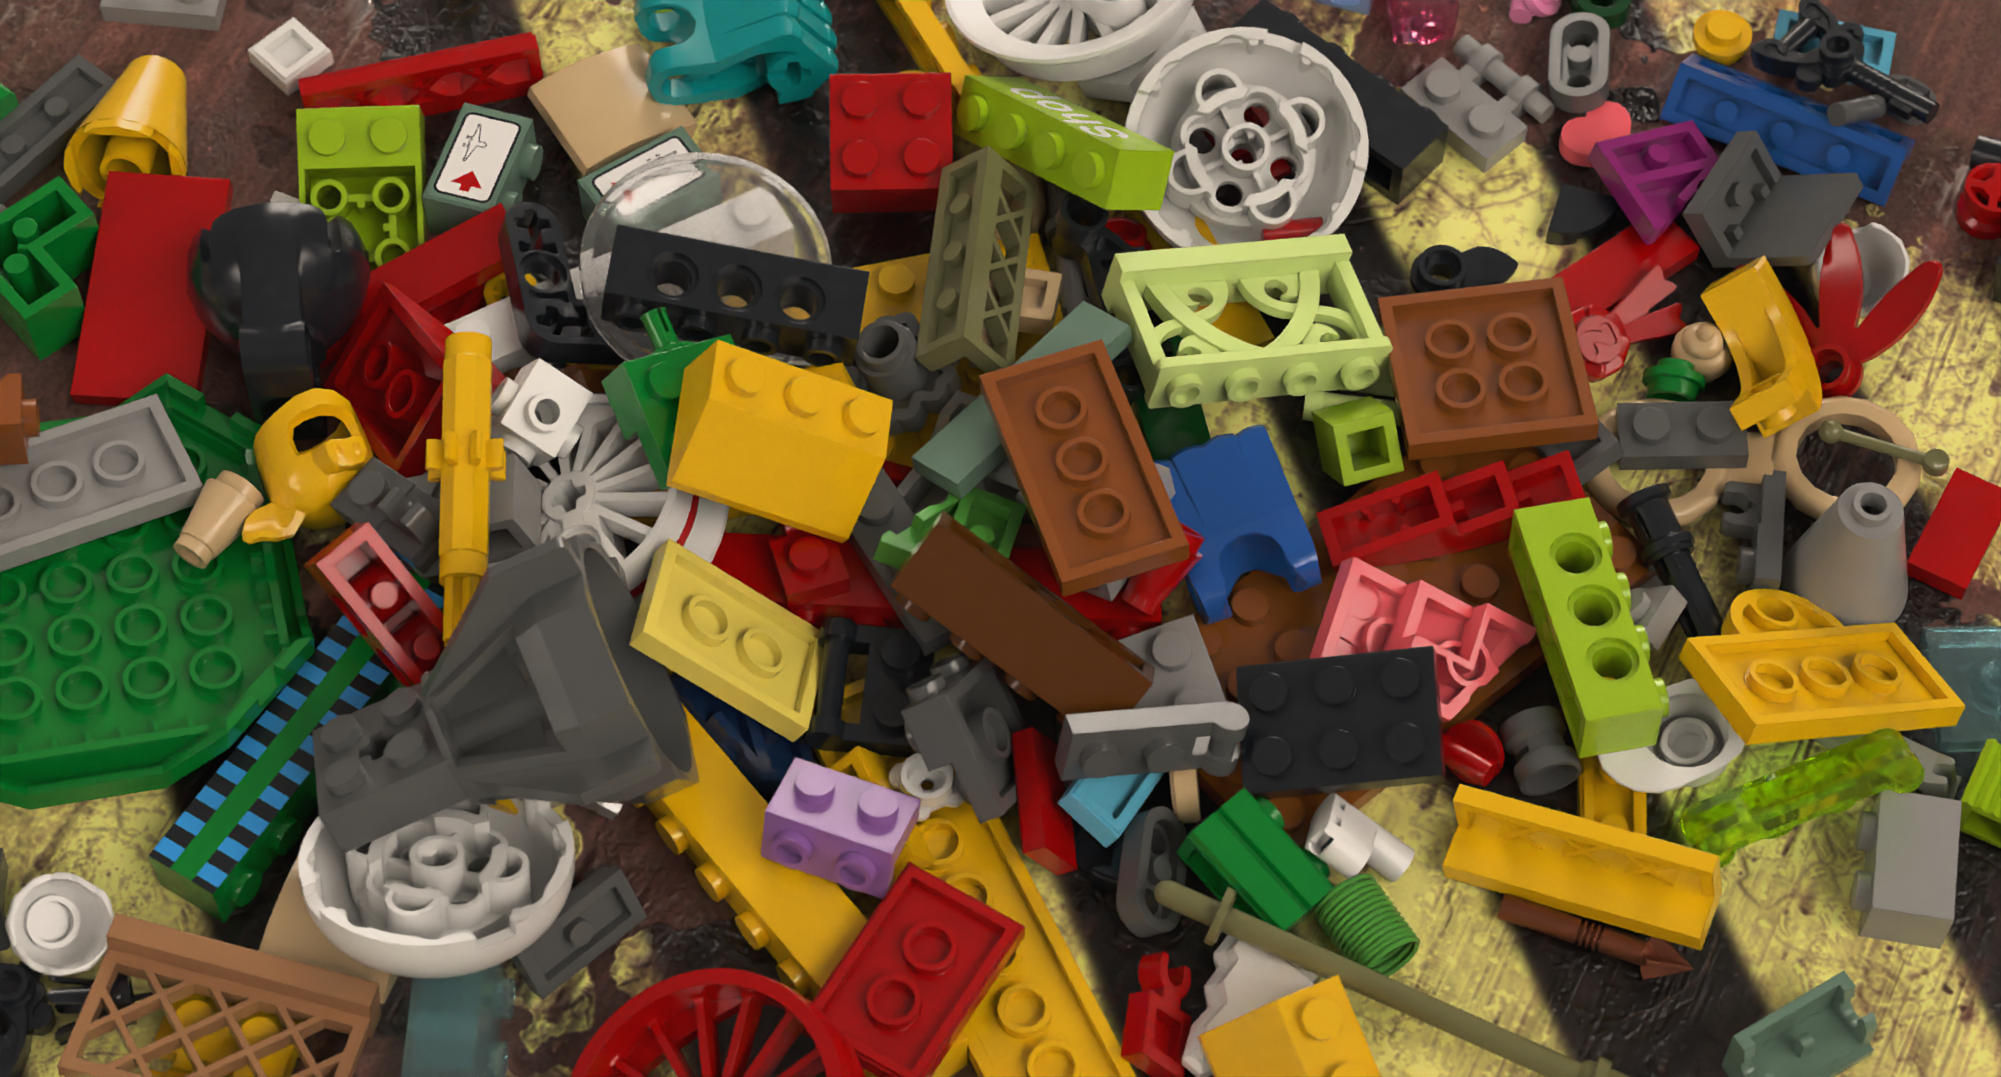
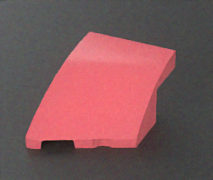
(1382, 613)

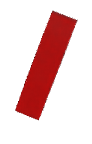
(1444, 517)

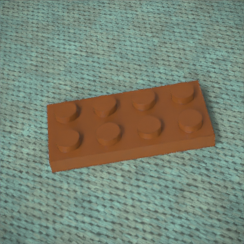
(1083, 468)

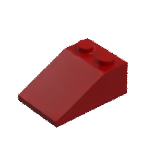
(396, 379)

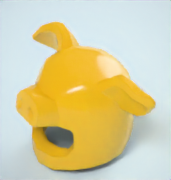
(305, 481)

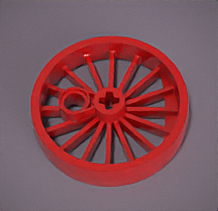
(691, 1006)

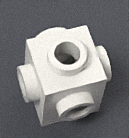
(538, 413)

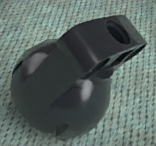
(279, 295)

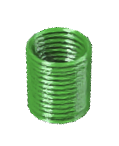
(1366, 925)

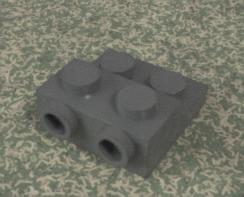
(968, 721)

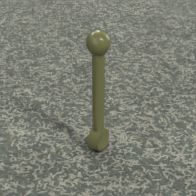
(1934, 462)

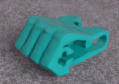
(736, 48)

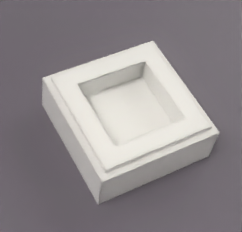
(289, 55)

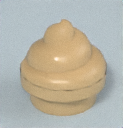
(1705, 348)

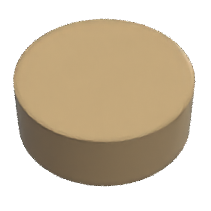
(1186, 795)

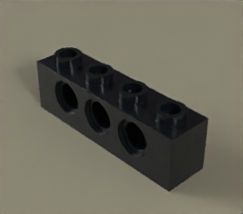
(764, 280)

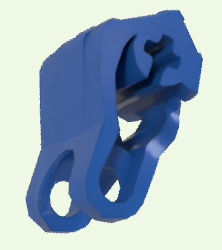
(1246, 513)

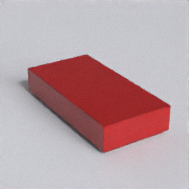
(1957, 534)
(1044, 825)

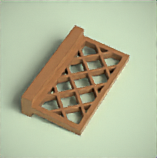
(226, 974)

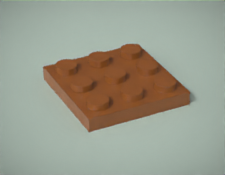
(1487, 368)

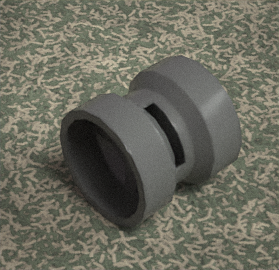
(1540, 751)

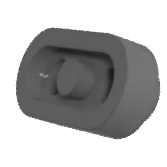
(1579, 62)
(1146, 860)

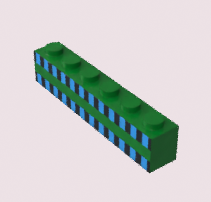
(269, 781)

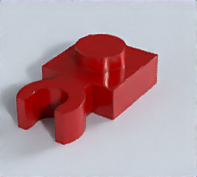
(1154, 1023)

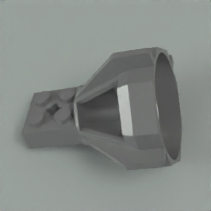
(522, 704)

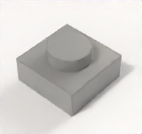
(1657, 611)

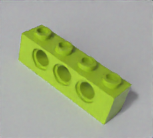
(1599, 711)

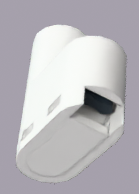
(1351, 839)

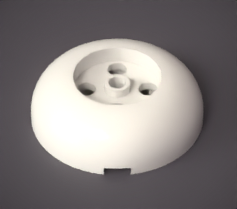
(1208, 89)
(442, 890)

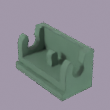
(1806, 1037)

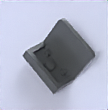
(1755, 212)

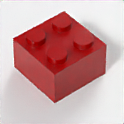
(889, 140)

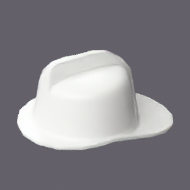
(1689, 750)

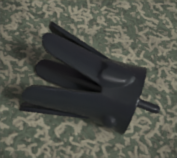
(72, 999)

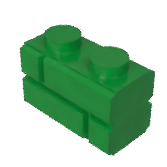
(1251, 853)

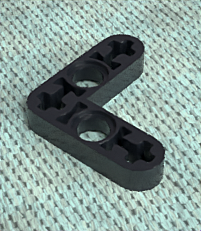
(552, 310)

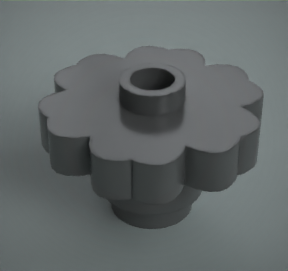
(888, 368)

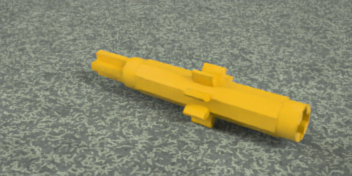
(464, 466)

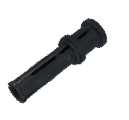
(1669, 553)

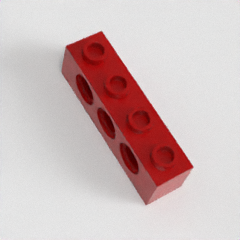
(381, 601)

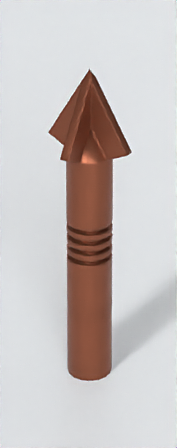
(1653, 955)

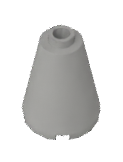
(1853, 558)

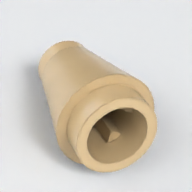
(217, 518)

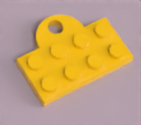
(1803, 675)

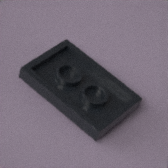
(1342, 723)

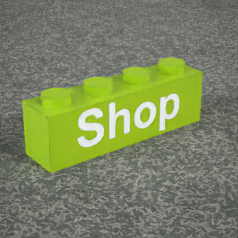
(1063, 143)

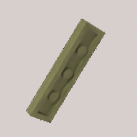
(966, 254)

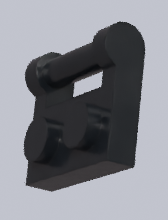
(891, 668)

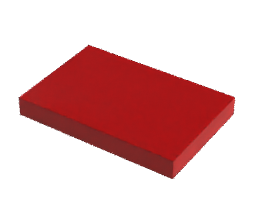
(916, 974)

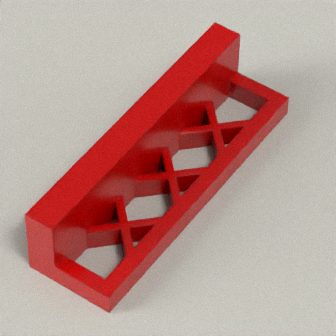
(435, 79)

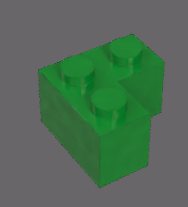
(42, 248)

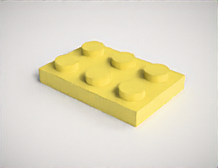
(729, 640)

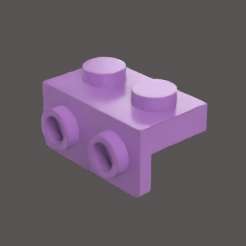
(838, 827)

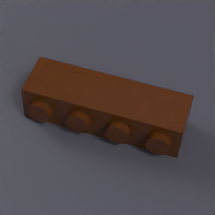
(1017, 624)

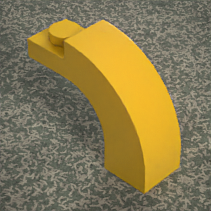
(1767, 346)

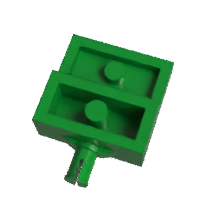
(649, 389)

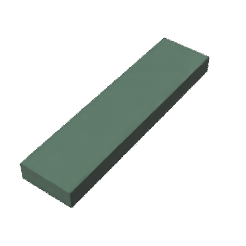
(970, 443)

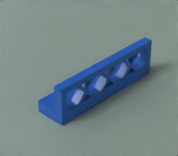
(1789, 125)

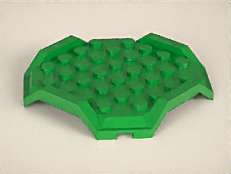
(132, 659)

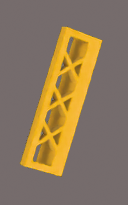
(1583, 867)

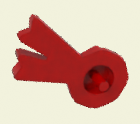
(1608, 335)

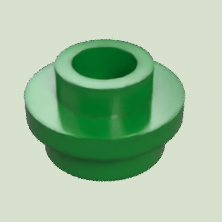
(1673, 380)

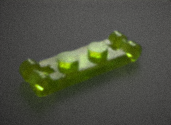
(1802, 792)

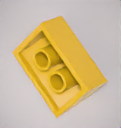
(777, 440)
(1293, 1037)

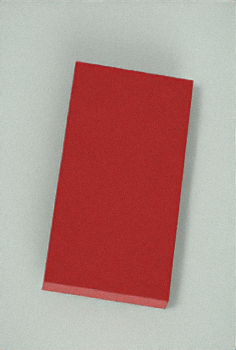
(137, 297)

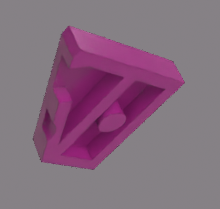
(1654, 173)

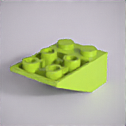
(367, 170)

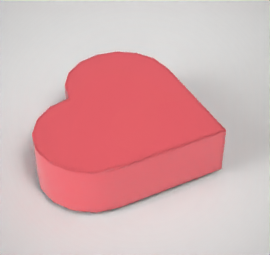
(1582, 133)

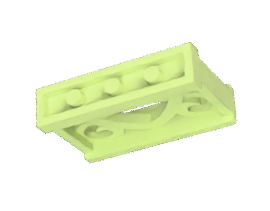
(1256, 272)

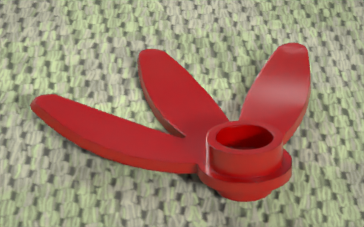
(1839, 339)

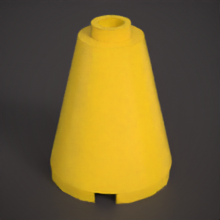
(132, 128)

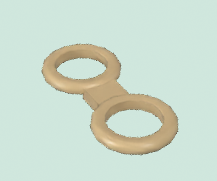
(1779, 454)

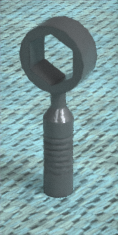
(1869, 107)

